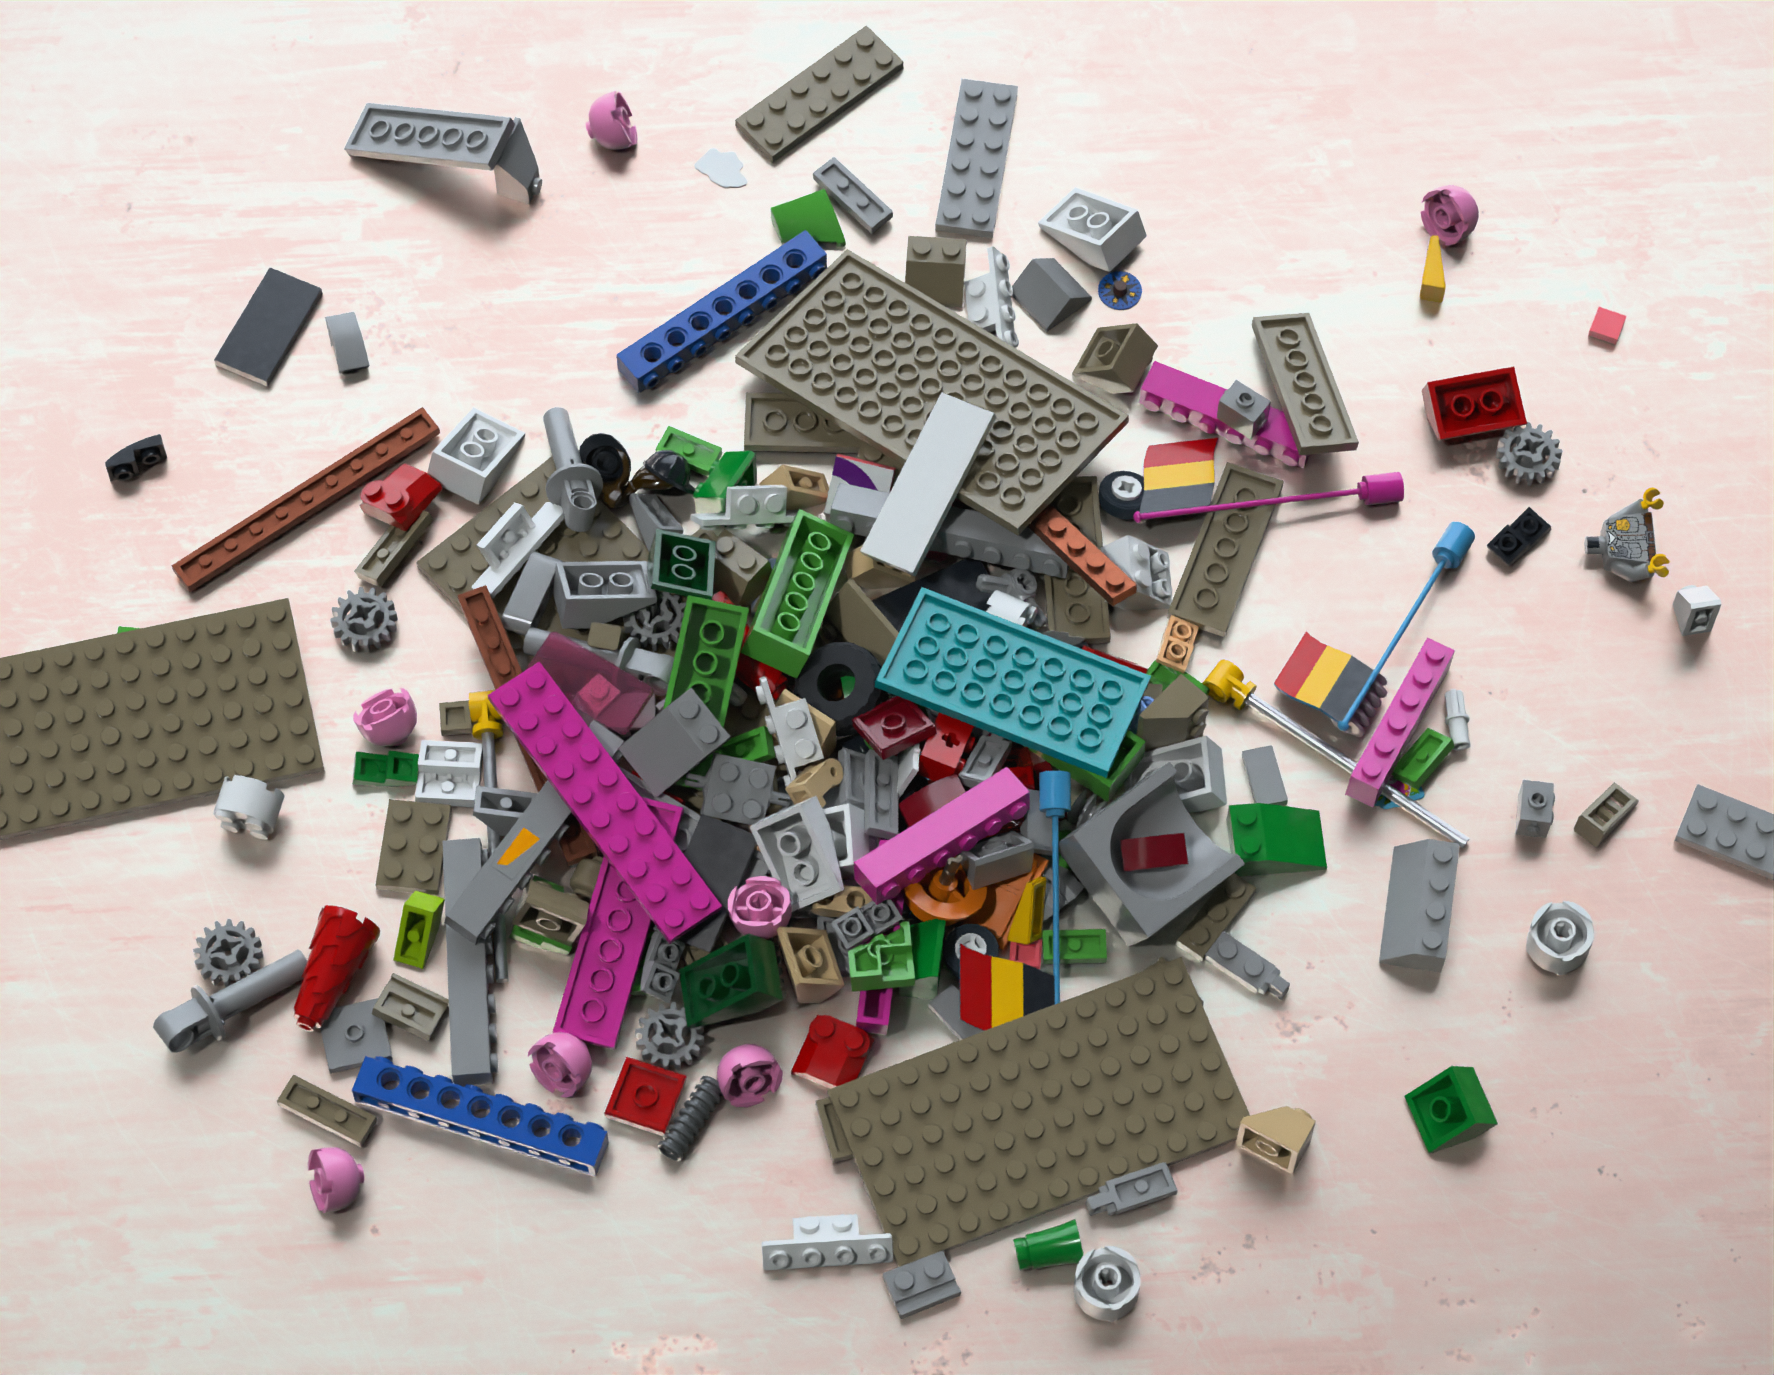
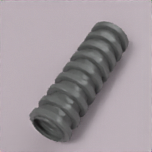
(691, 1118)

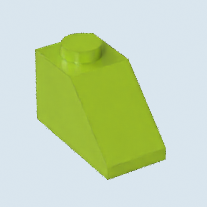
(418, 928)

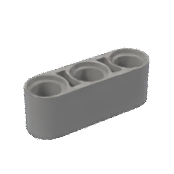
(530, 594)

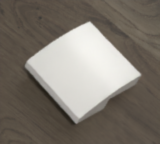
(448, 772)

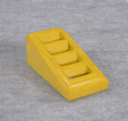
(1433, 278)
(1028, 920)

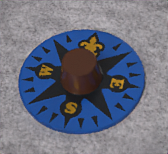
(1120, 290)

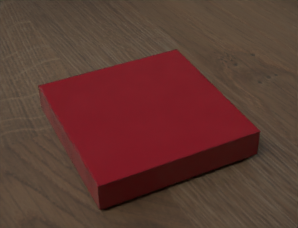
(894, 726)

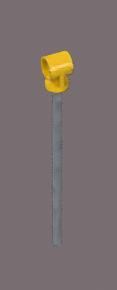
(1226, 682)
(487, 730)

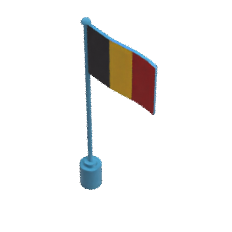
(1338, 681)
(1003, 989)

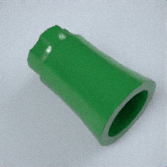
(1049, 1247)

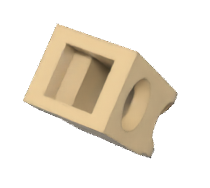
(815, 781)
(841, 902)

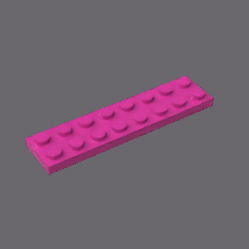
(609, 952)

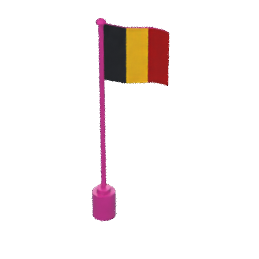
(1182, 482)

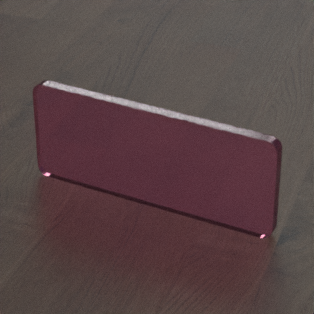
(593, 683)

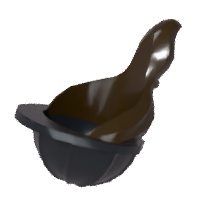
(611, 461)
(659, 472)

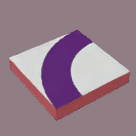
(860, 474)

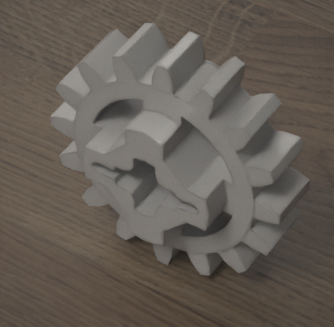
(1530, 451)
(663, 627)
(361, 631)
(214, 958)
(667, 1050)

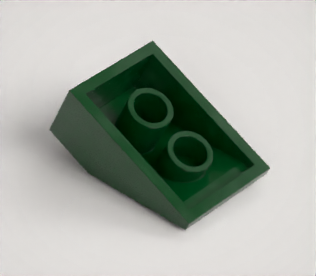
(681, 564)
(731, 982)

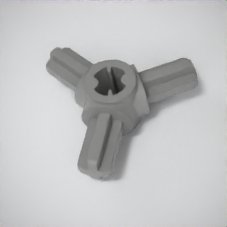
(1018, 584)

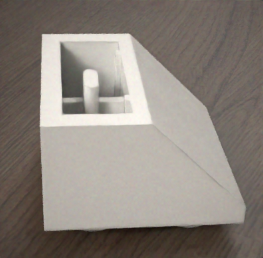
(1147, 568)

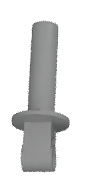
(572, 484)
(642, 664)
(206, 1014)

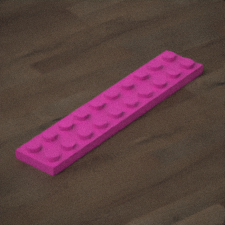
(604, 802)

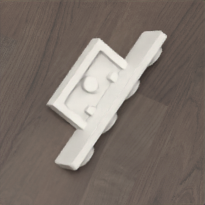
(990, 299)
(750, 505)
(513, 541)
(793, 731)
(825, 1243)

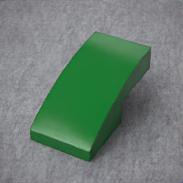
(385, 770)

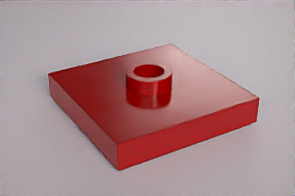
(645, 1096)

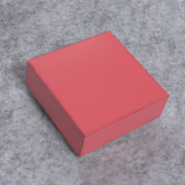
(1607, 325)
(1027, 954)

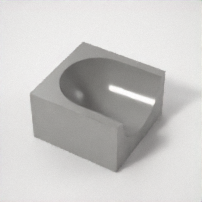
(1144, 899)

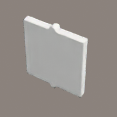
(907, 767)

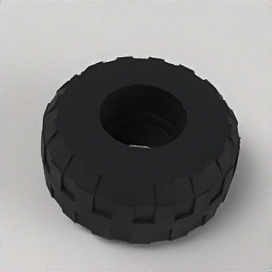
(826, 667)

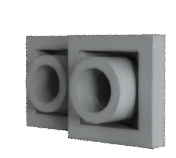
(347, 342)
(1037, 826)
(866, 922)
(660, 966)

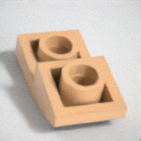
(1177, 644)

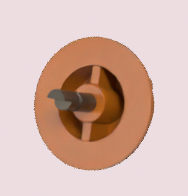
(945, 894)

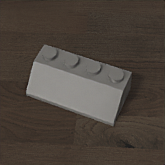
(1419, 905)

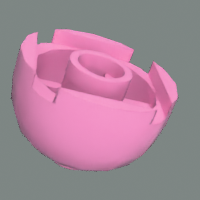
(611, 123)
(1450, 213)
(387, 718)
(760, 907)
(561, 1063)
(748, 1074)
(335, 1178)

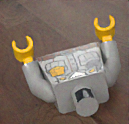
(1629, 541)

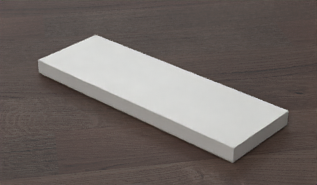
(928, 484)

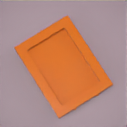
(1002, 902)

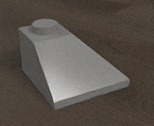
(517, 167)

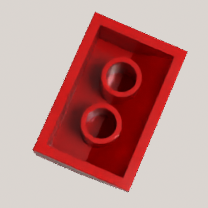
(1474, 403)

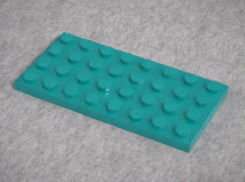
(1013, 682)

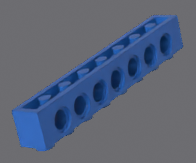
(704, 313)
(583, 1157)

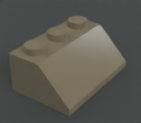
(857, 620)
(1174, 715)

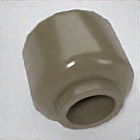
(585, 877)

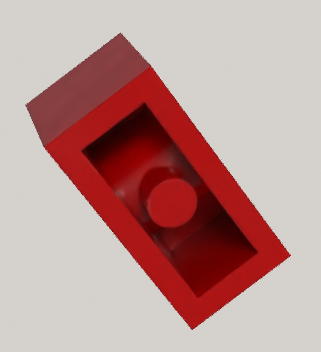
(945, 749)

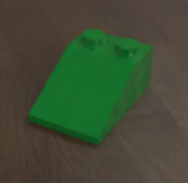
(1275, 839)

